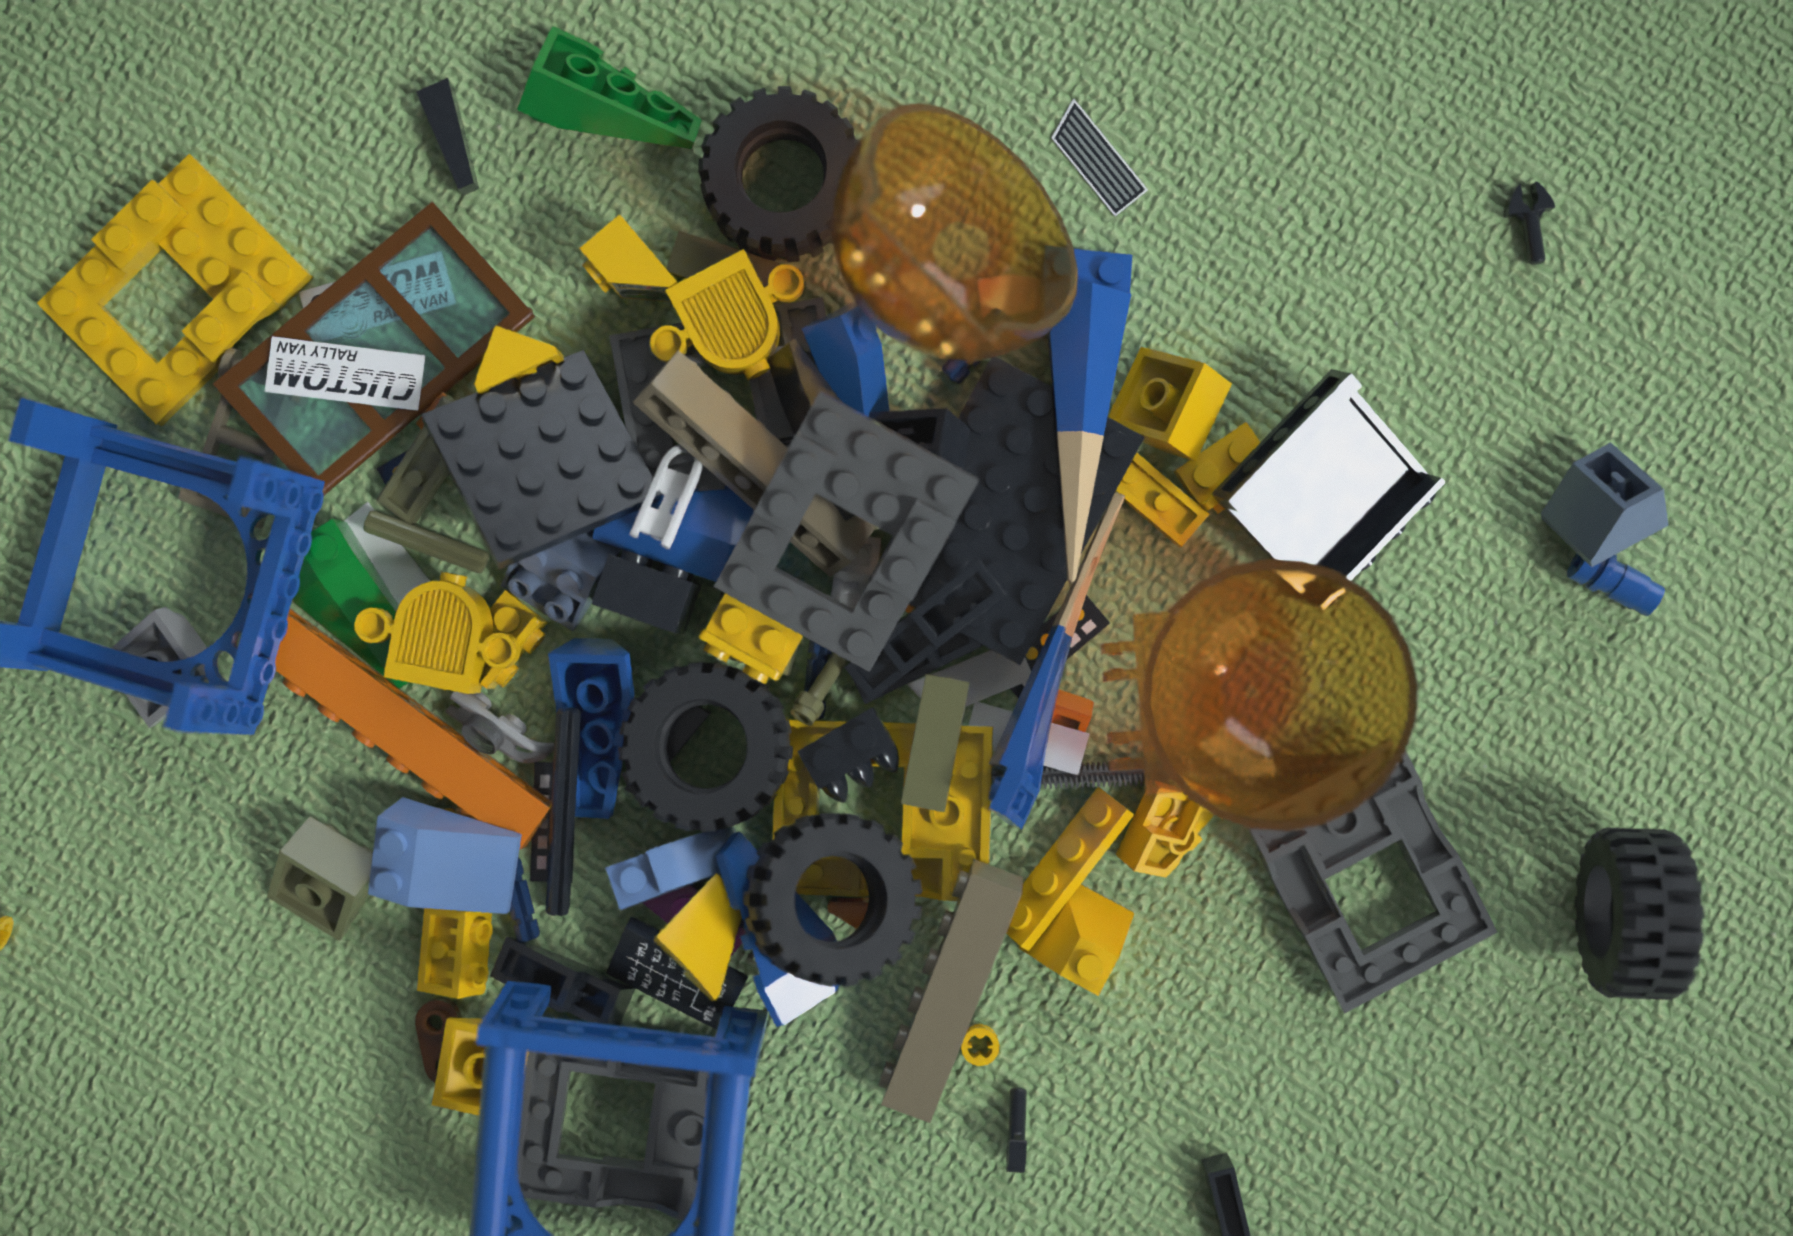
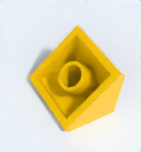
(513, 356)
(460, 1067)

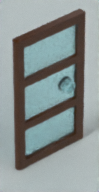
(410, 295)

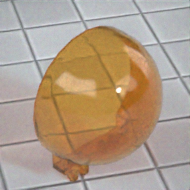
(950, 237)
(1270, 695)

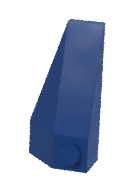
(850, 358)
(780, 992)

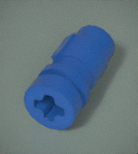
(1618, 583)

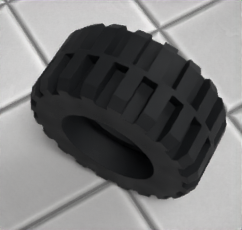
(739, 136)
(648, 758)
(889, 901)
(1639, 913)

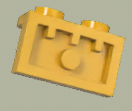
(1215, 466)
(519, 620)
(750, 638)
(454, 952)

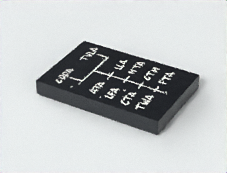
(651, 970)

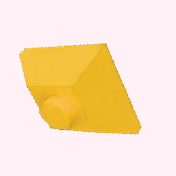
(1084, 939)

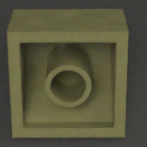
(322, 877)

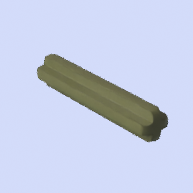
(426, 541)

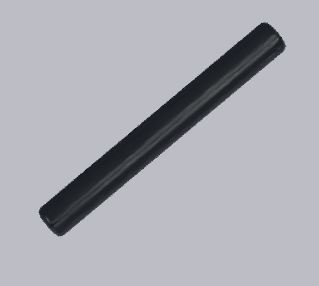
(563, 811)

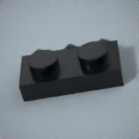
(850, 752)

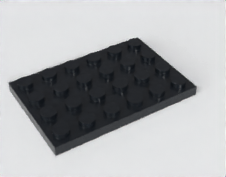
(1017, 506)

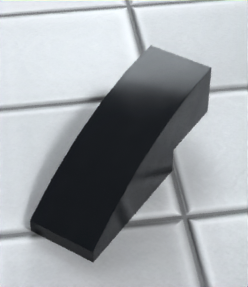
(573, 985)

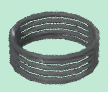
(495, 745)

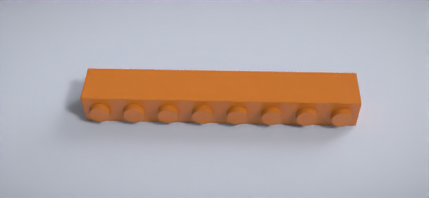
(406, 731)

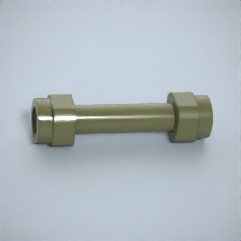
(809, 704)

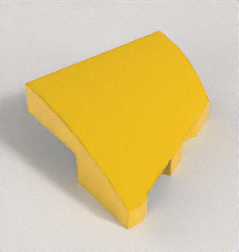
(1162, 833)
(703, 937)

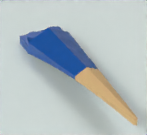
(1083, 373)
(1026, 735)

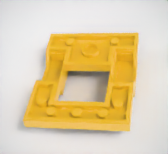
(216, 245)
(936, 840)

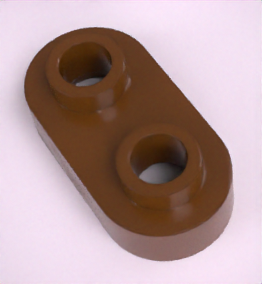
(430, 1038)

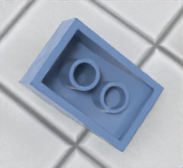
(442, 860)

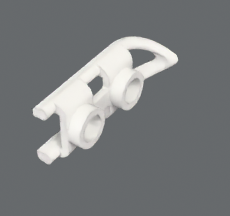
(675, 487)

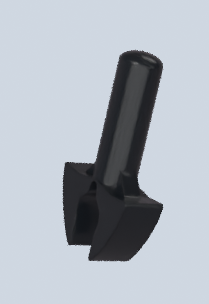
(1530, 218)
(1016, 1145)

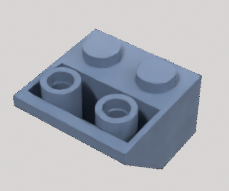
(1605, 505)
(561, 578)

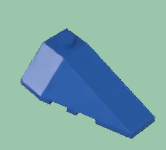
(704, 538)
(598, 682)

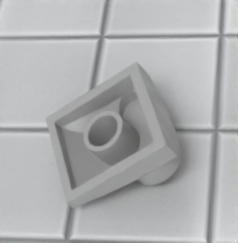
(161, 638)

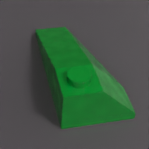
(585, 94)
(341, 583)

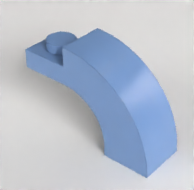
(667, 868)

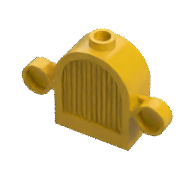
(729, 315)
(440, 636)

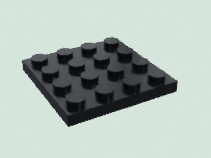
(540, 459)

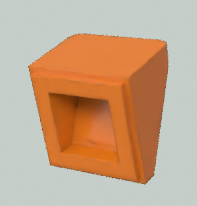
(1072, 711)
(848, 909)

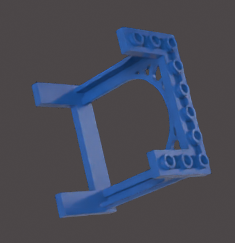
(269, 590)
(517, 1026)

